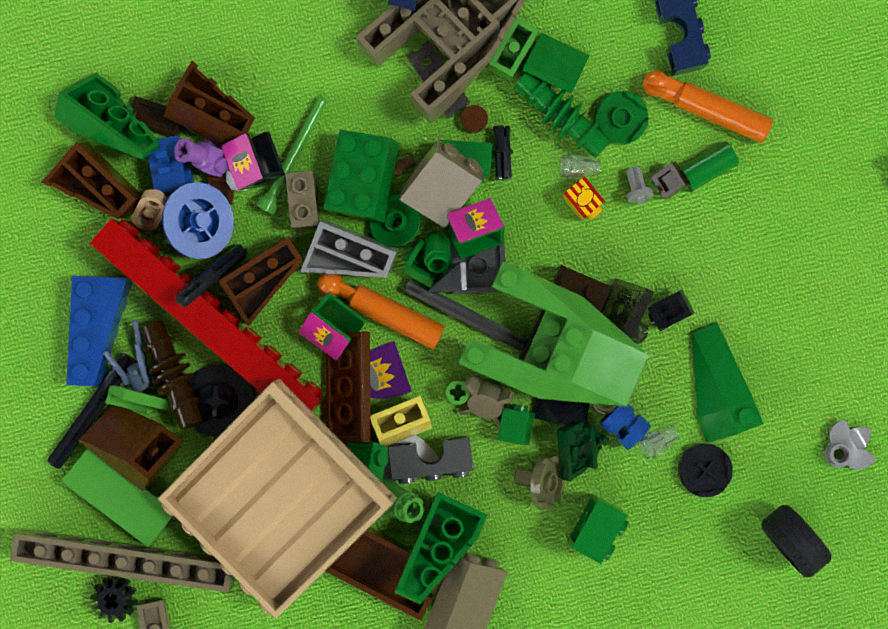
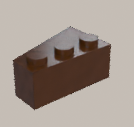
(206, 109)

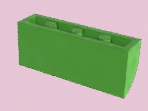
(118, 498)

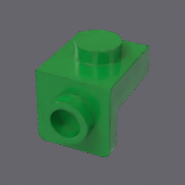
(416, 267)

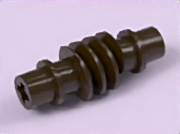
(170, 375)

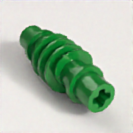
(562, 114)

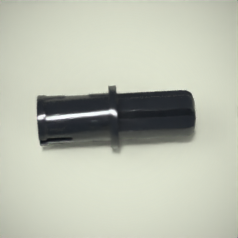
(502, 152)

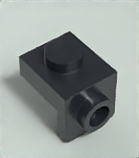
(670, 310)

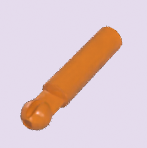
(708, 105)
(384, 310)

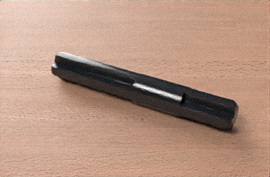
(211, 275)

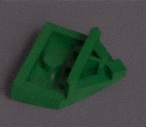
(578, 448)

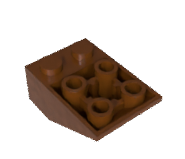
(132, 444)

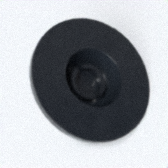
(222, 397)

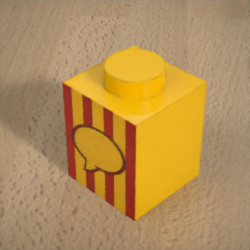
(584, 199)

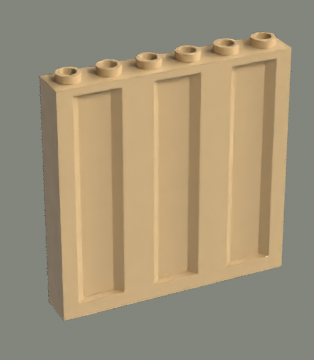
(276, 498)

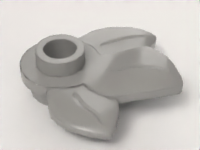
(852, 445)

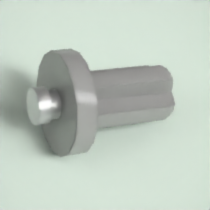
(639, 192)

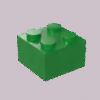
(598, 529)

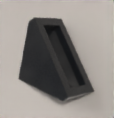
(451, 280)
(560, 411)

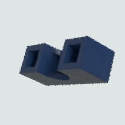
(691, 52)

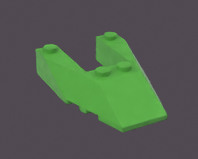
(573, 353)

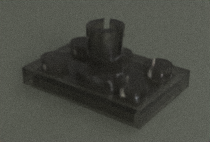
(626, 307)

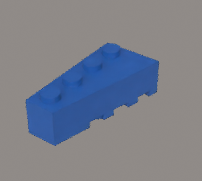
(94, 324)

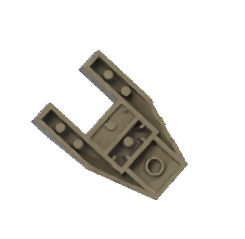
(462, 30)

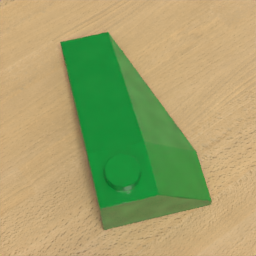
(99, 113)
(440, 543)

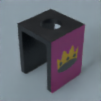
(253, 160)

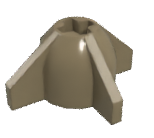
(486, 398)

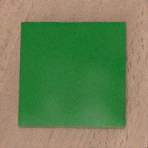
(556, 62)

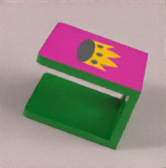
(475, 228)
(328, 323)

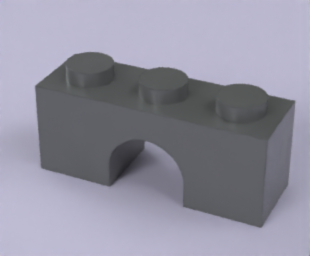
(407, 464)

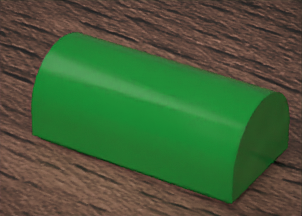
(710, 165)

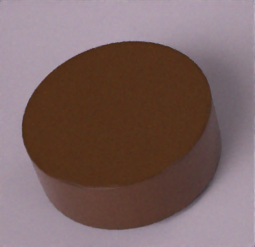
(474, 119)

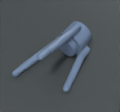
(137, 373)

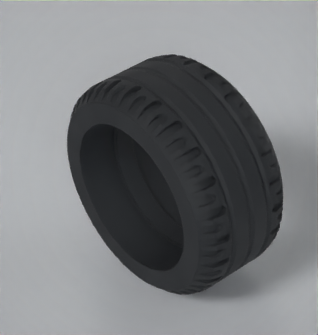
(796, 541)

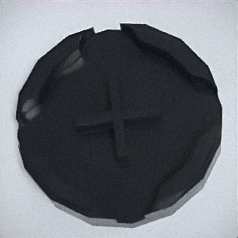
(705, 470)

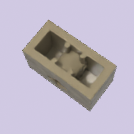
(303, 200)

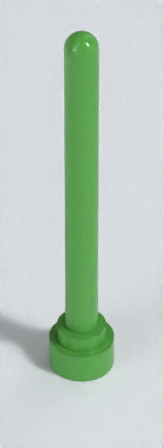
(269, 200)

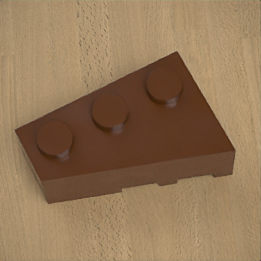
(94, 181)
(261, 277)

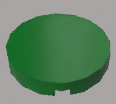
(622, 117)

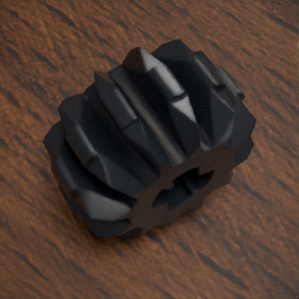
(104, 596)

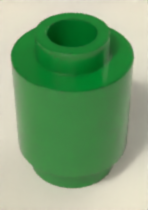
(437, 252)

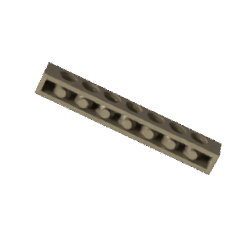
(120, 560)

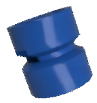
(625, 425)

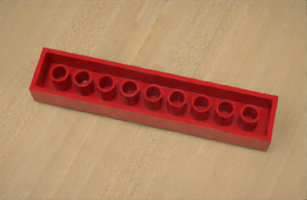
(203, 317)

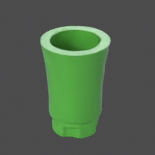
(406, 506)

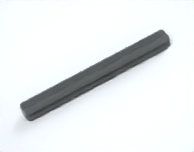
(466, 315)

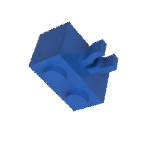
(165, 170)

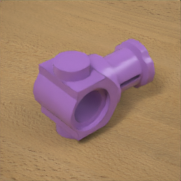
(204, 155)

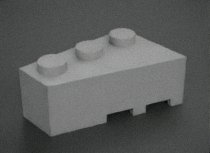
(347, 252)

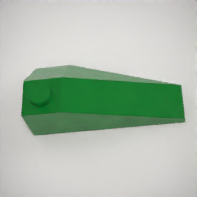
(722, 394)

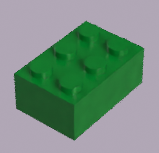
(361, 175)

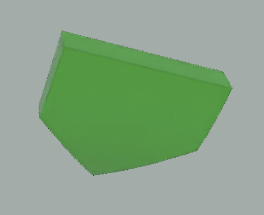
(134, 400)

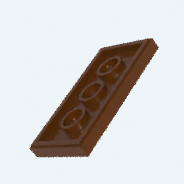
(349, 390)

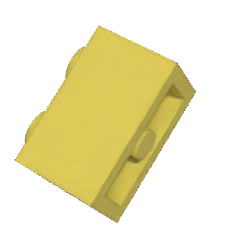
(401, 421)

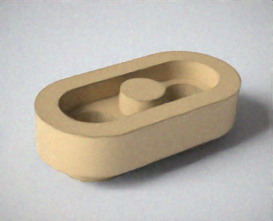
(149, 209)

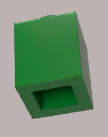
(516, 425)

